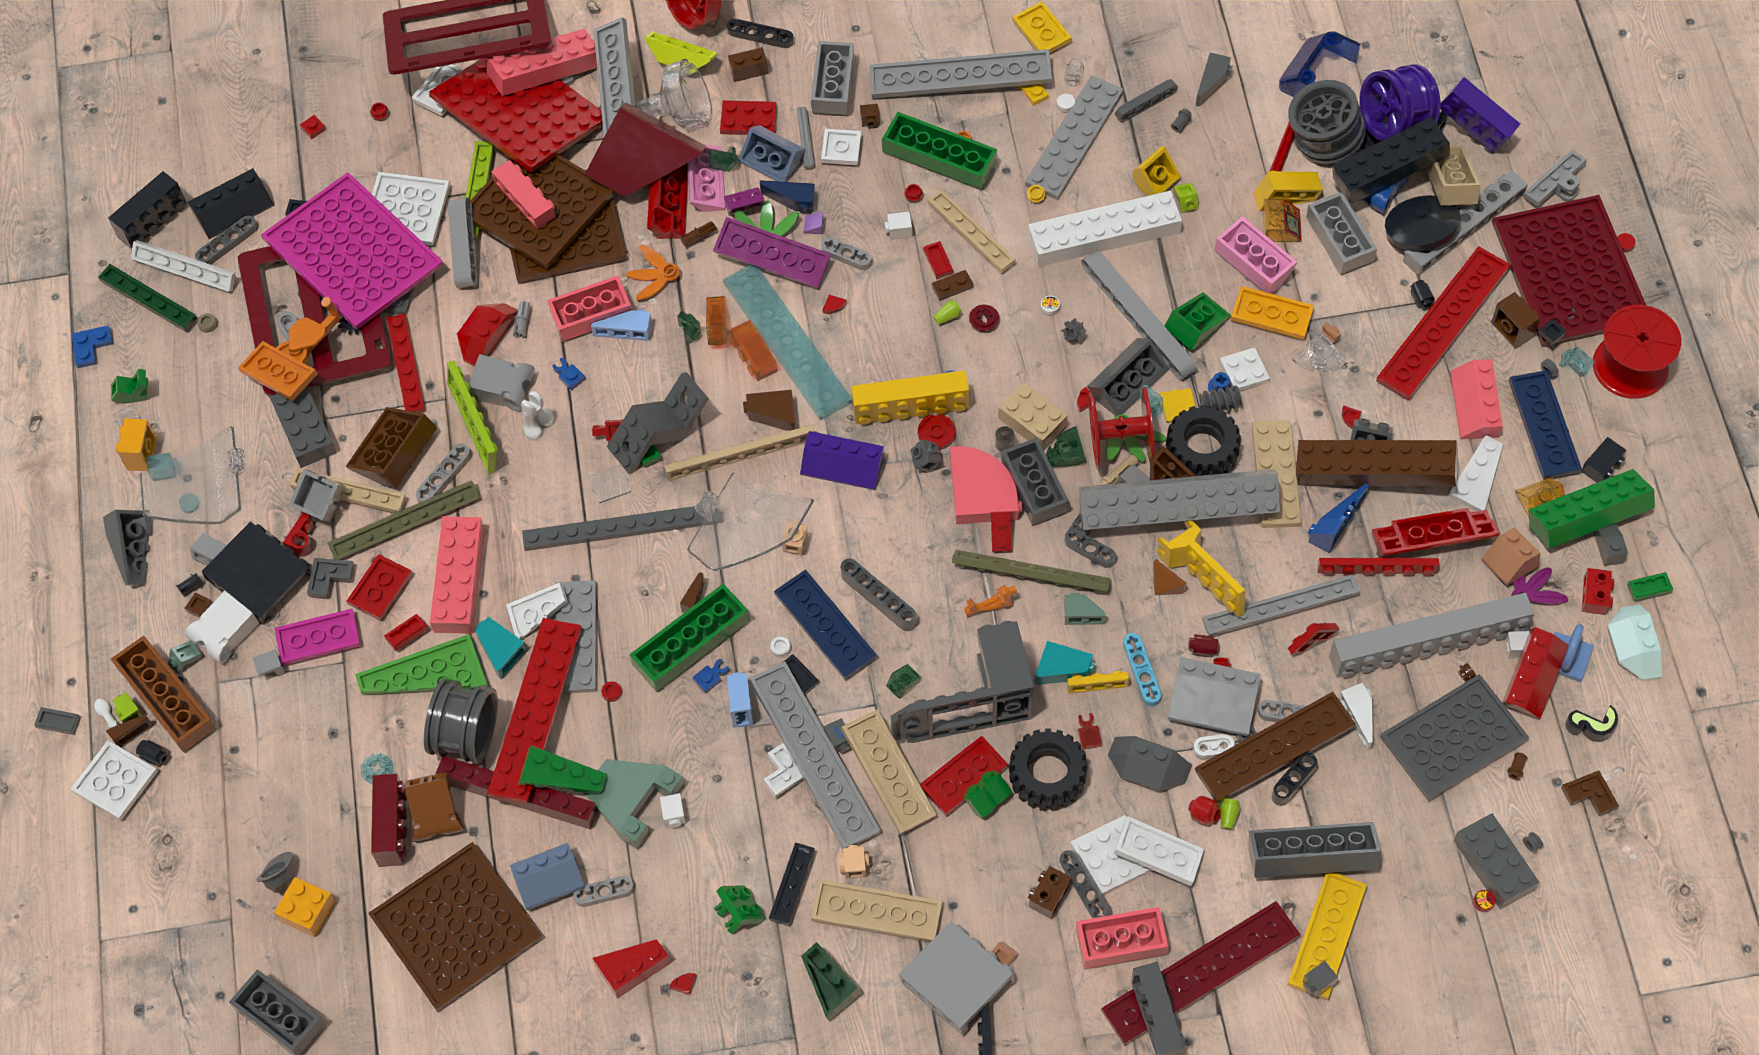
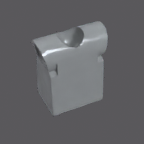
(500, 382)

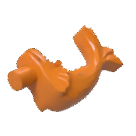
(997, 601)

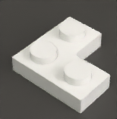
(786, 774)

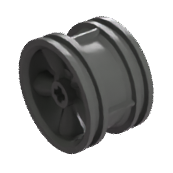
(460, 721)

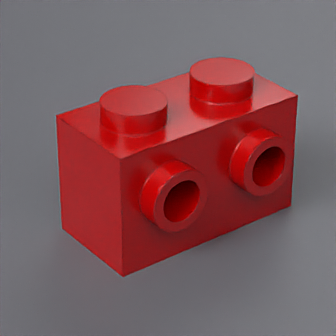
(1596, 591)

